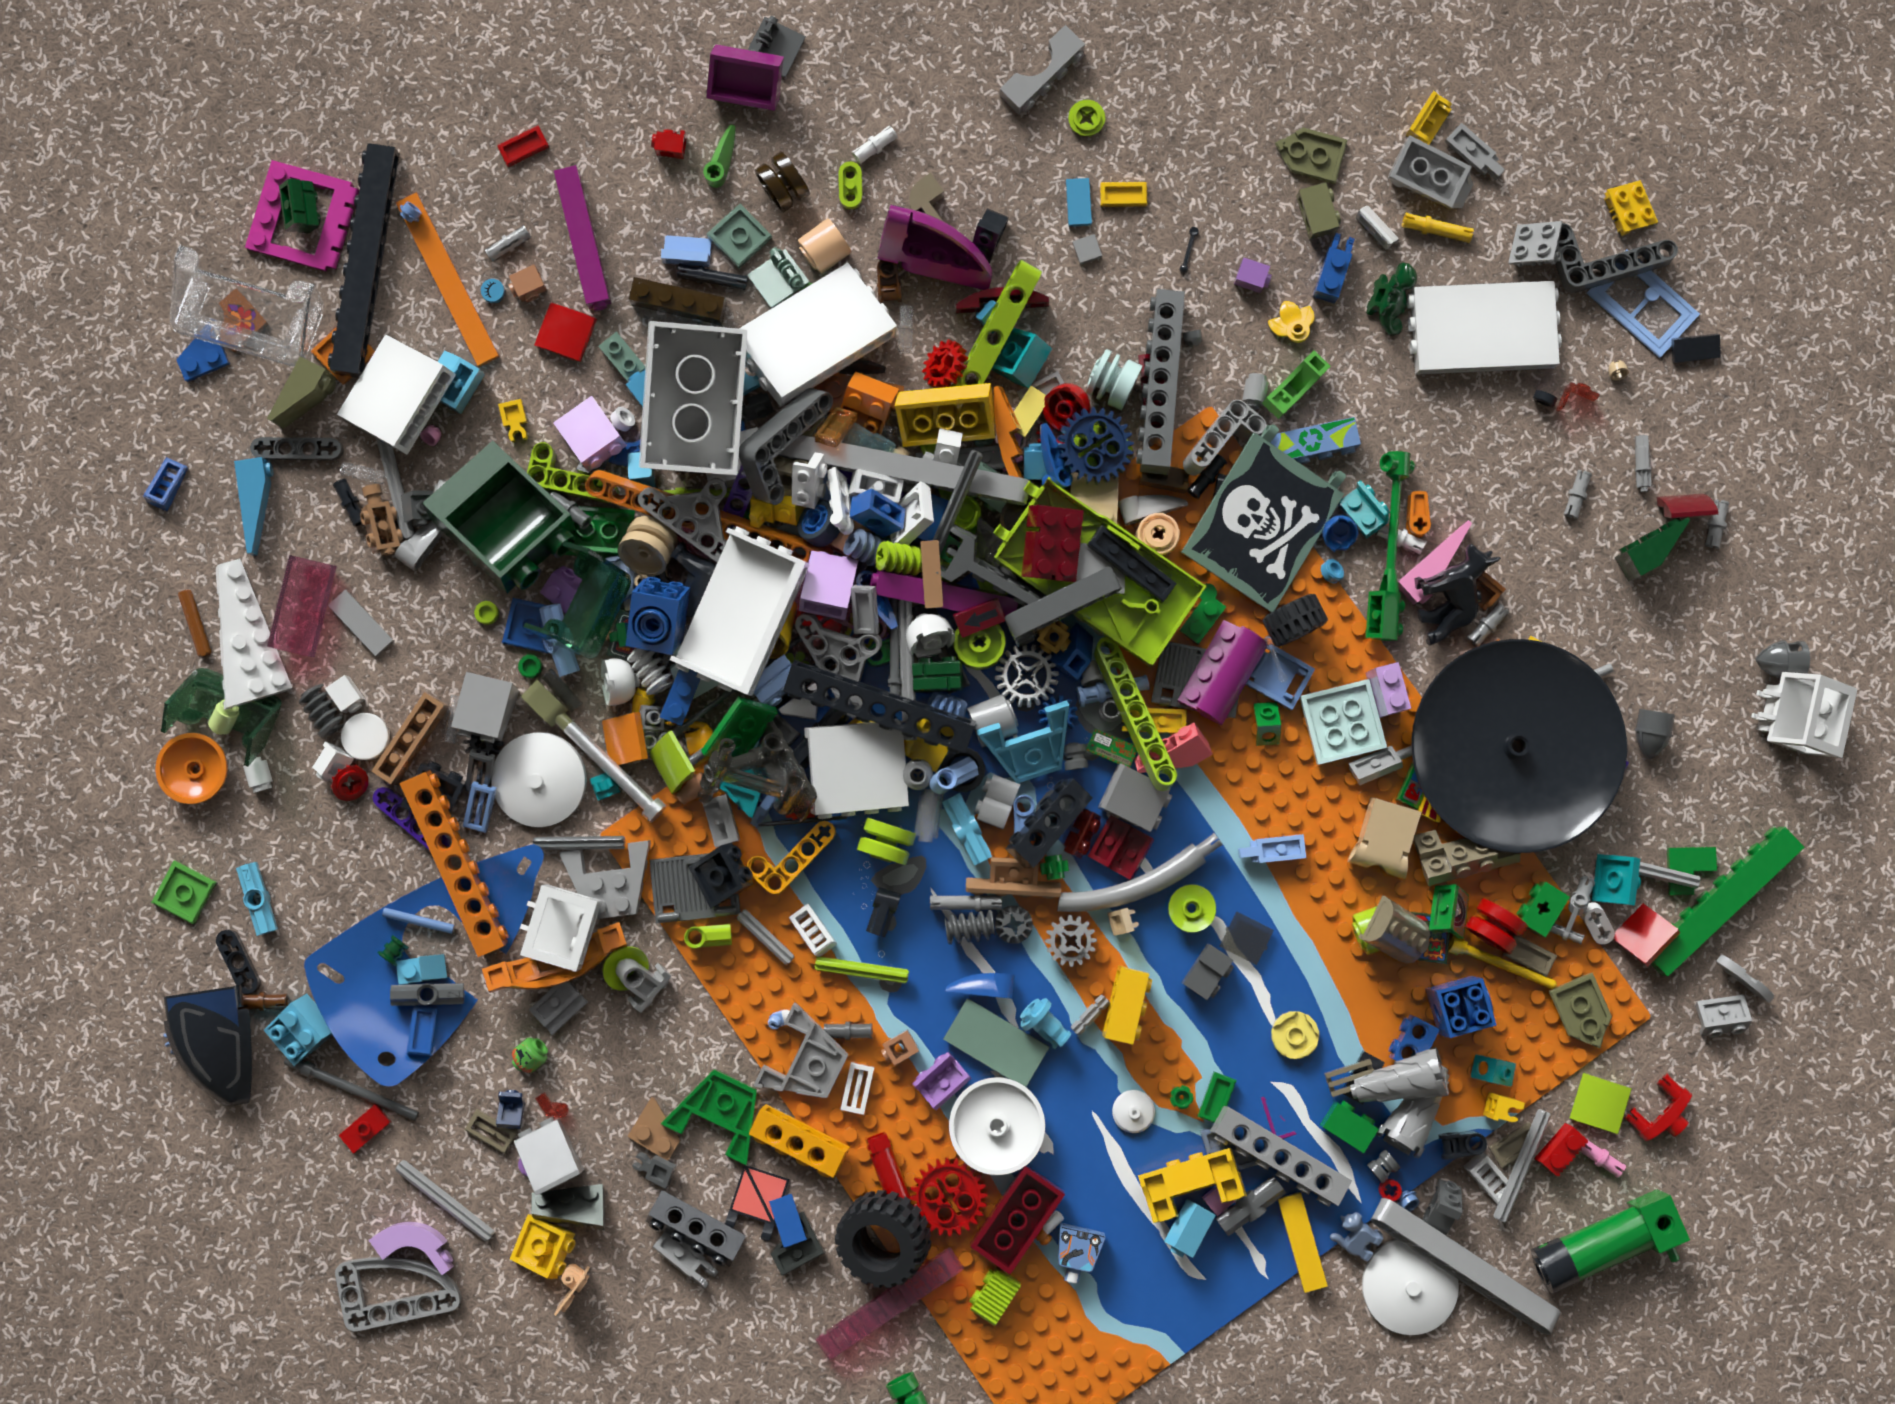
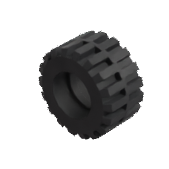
(1295, 620)

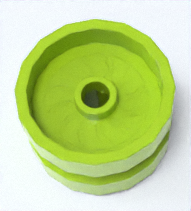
(980, 657)
(886, 842)

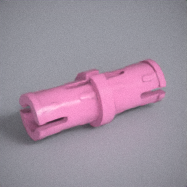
(1602, 1158)

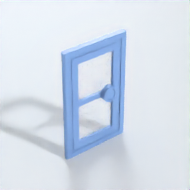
(1646, 308)

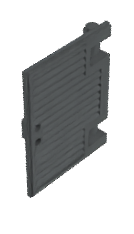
(1174, 671)
(676, 886)

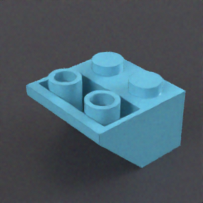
(463, 384)
(298, 1029)

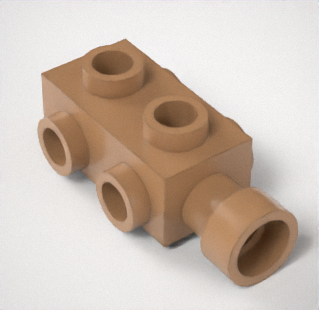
(385, 527)

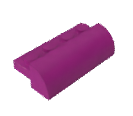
(1223, 672)

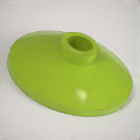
(1204, 904)
(616, 957)

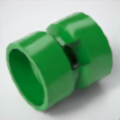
(905, 1390)

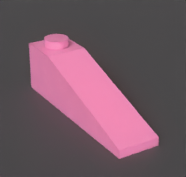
(1432, 565)

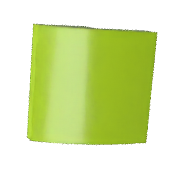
(672, 762)
(1600, 1103)

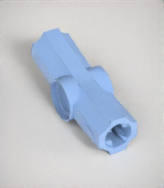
(564, 659)

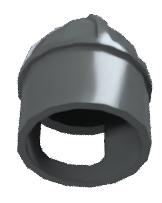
(1784, 658)
(1653, 731)

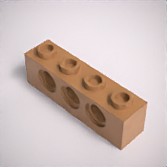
(410, 739)

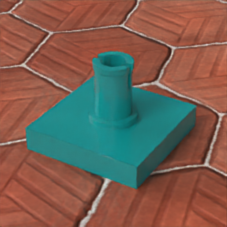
(1616, 879)

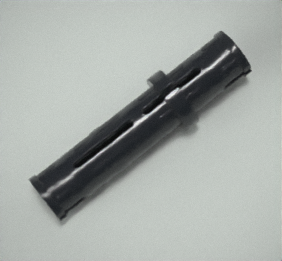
(709, 276)

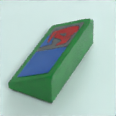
(1410, 791)

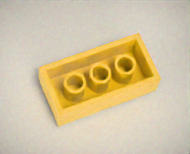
(956, 408)

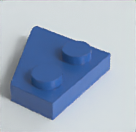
(201, 359)

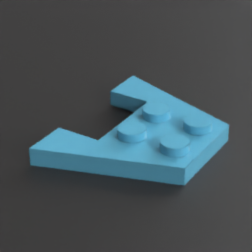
(1033, 752)

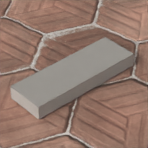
(361, 623)

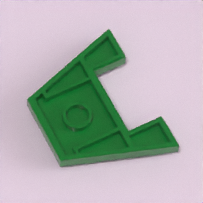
(723, 1103)

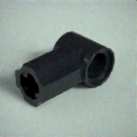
(884, 906)

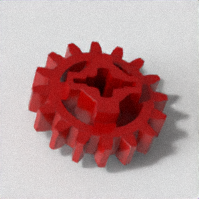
(945, 364)

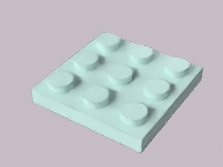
(1343, 721)

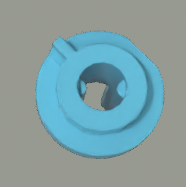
(1039, 1018)

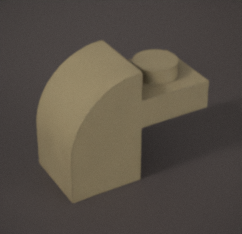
(925, 194)

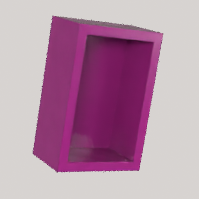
(744, 77)

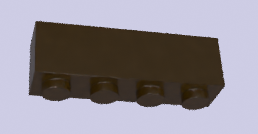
(677, 301)

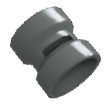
(1075, 757)
(1387, 1162)

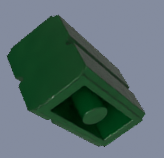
(299, 206)
(937, 676)

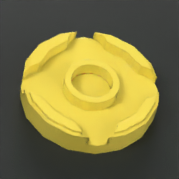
(1295, 1034)

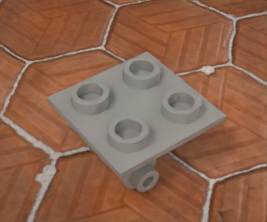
(1536, 244)

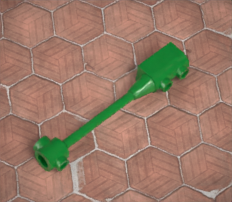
(1386, 603)

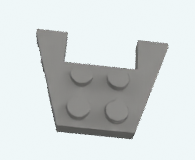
(617, 888)
(815, 1063)

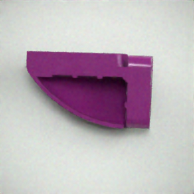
(932, 249)

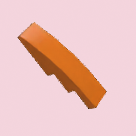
(1006, 426)

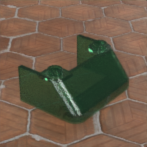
(592, 606)
(202, 693)

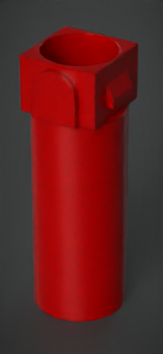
(886, 1164)

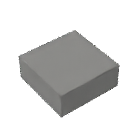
(1087, 249)

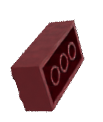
(1006, 1240)

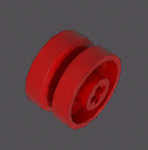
(1494, 928)

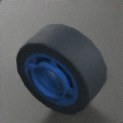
(815, 525)

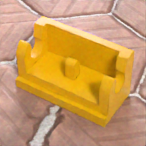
(1430, 118)
(1499, 1106)

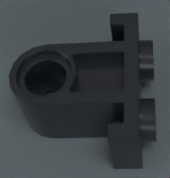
(989, 232)

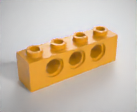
(812, 1139)

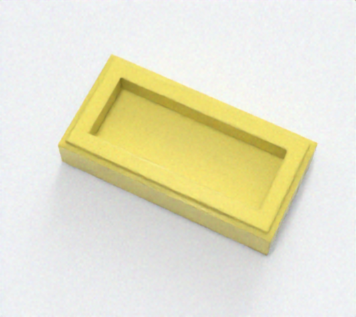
(1029, 410)

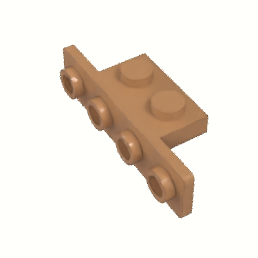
(1011, 878)

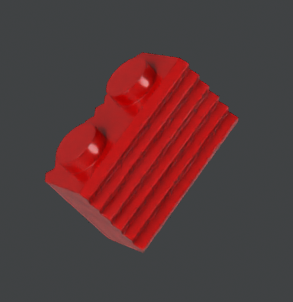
(1561, 1149)

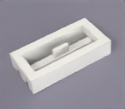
(862, 1068)

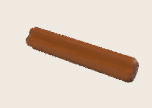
(194, 623)

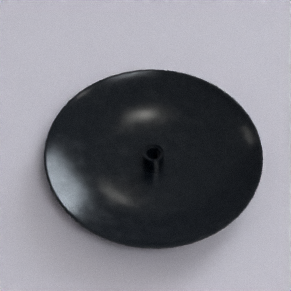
(1568, 739)

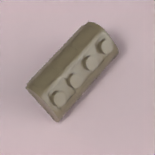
(1397, 932)

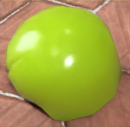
(968, 514)

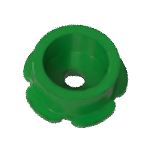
(1176, 1101)

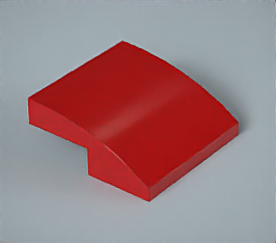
(565, 332)

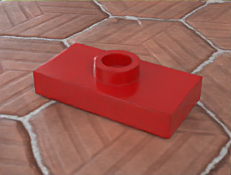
(364, 1128)

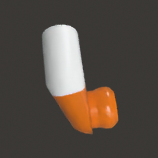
(1053, 1221)

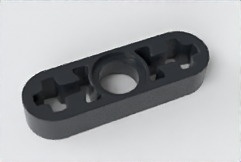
(236, 942)

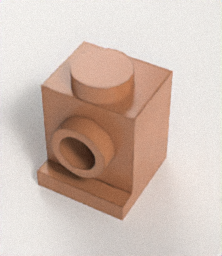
(908, 1043)

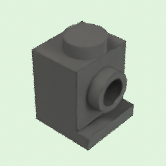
(413, 508)

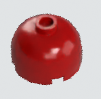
(1063, 403)

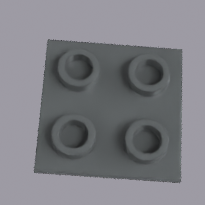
(777, 40)

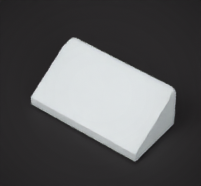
(1376, 227)

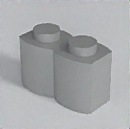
(997, 802)

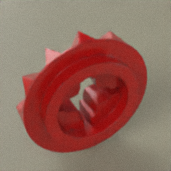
(356, 787)

